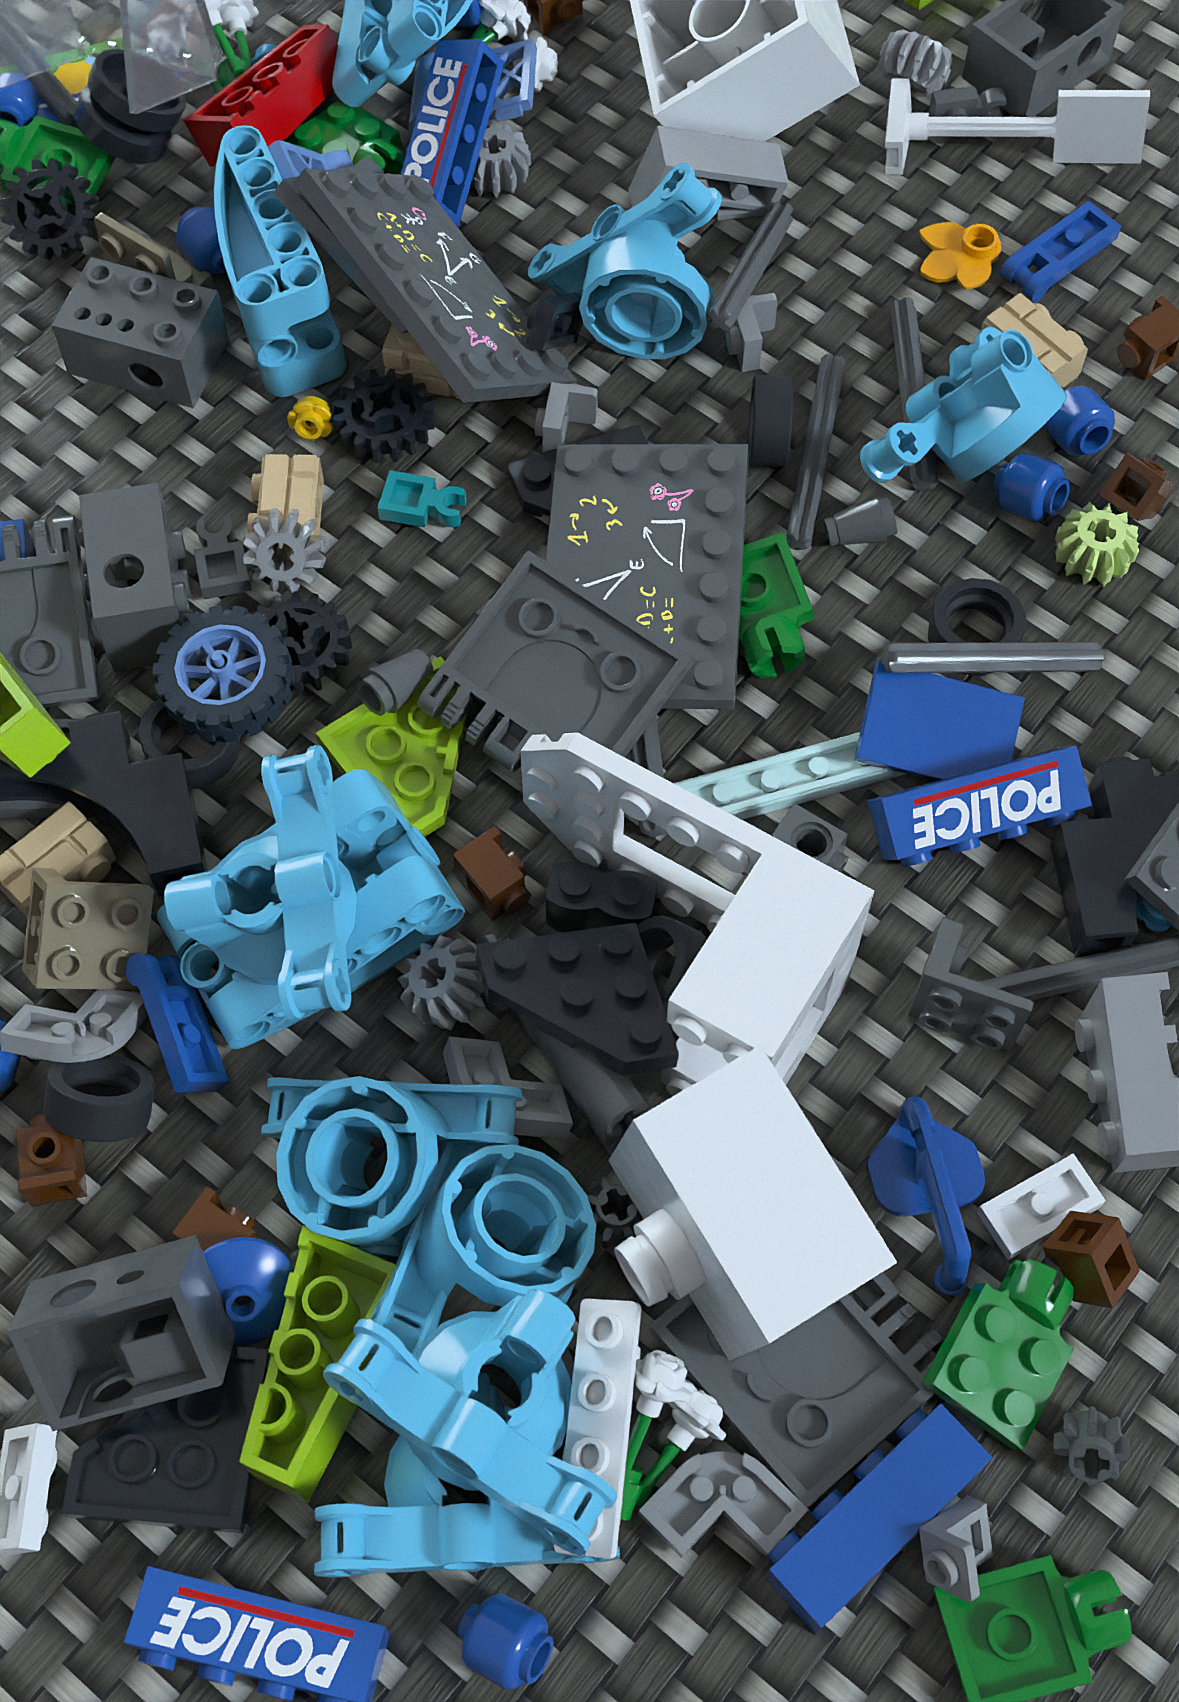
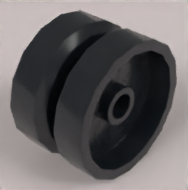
(105, 115)

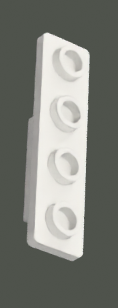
(603, 1405)

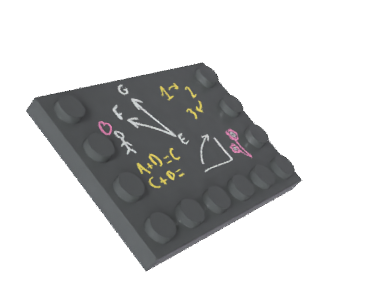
(434, 283)
(664, 544)

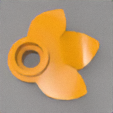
(960, 253)

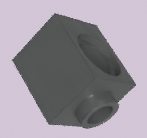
(805, 829)

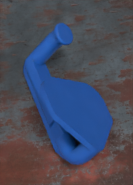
(929, 1170)

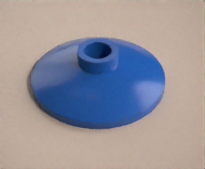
(254, 1270)

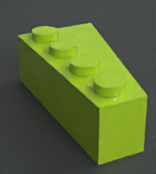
(26, 729)
(295, 1410)

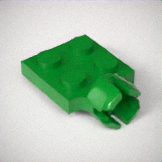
(354, 131)
(47, 140)
(772, 607)
(1005, 1352)
(1030, 1631)

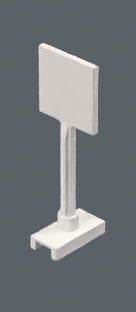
(1087, 126)

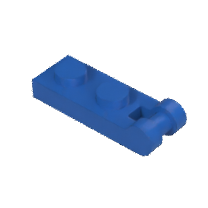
(1060, 250)
(178, 1023)

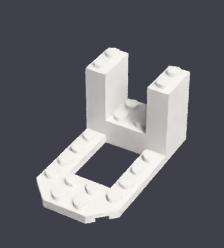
(773, 948)

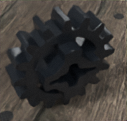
(39, 222)
(384, 415)
(319, 633)

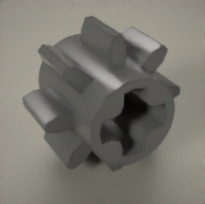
(609, 1225)
(1091, 1446)

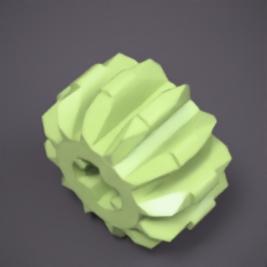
(1096, 544)

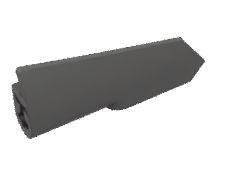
(600, 1094)

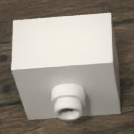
(742, 62)
(741, 1208)

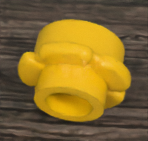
(314, 410)

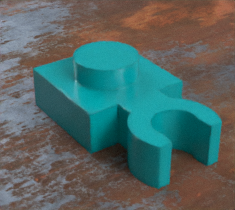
(414, 497)

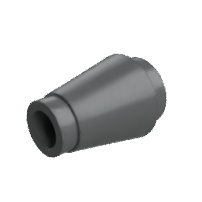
(862, 523)
(393, 682)

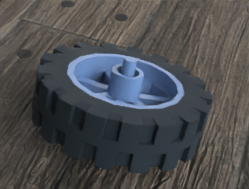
(206, 636)

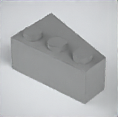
(742, 170)
(1132, 1072)

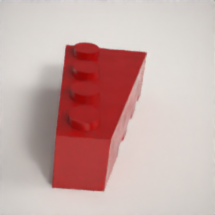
(272, 93)

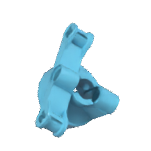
(633, 275)
(976, 414)
(306, 935)
(328, 1135)
(477, 1196)
(465, 1441)
(425, 1533)

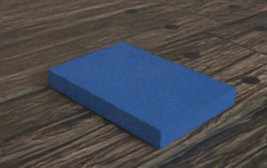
(936, 725)

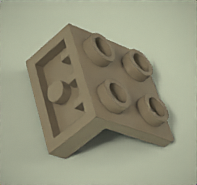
(142, 253)
(84, 932)

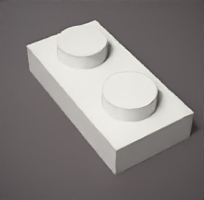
(1039, 1205)
(25, 1474)

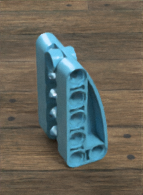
(384, 40)
(273, 271)
(398, 907)

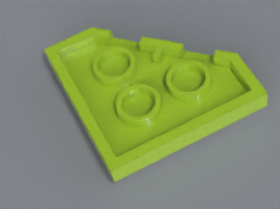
(403, 751)

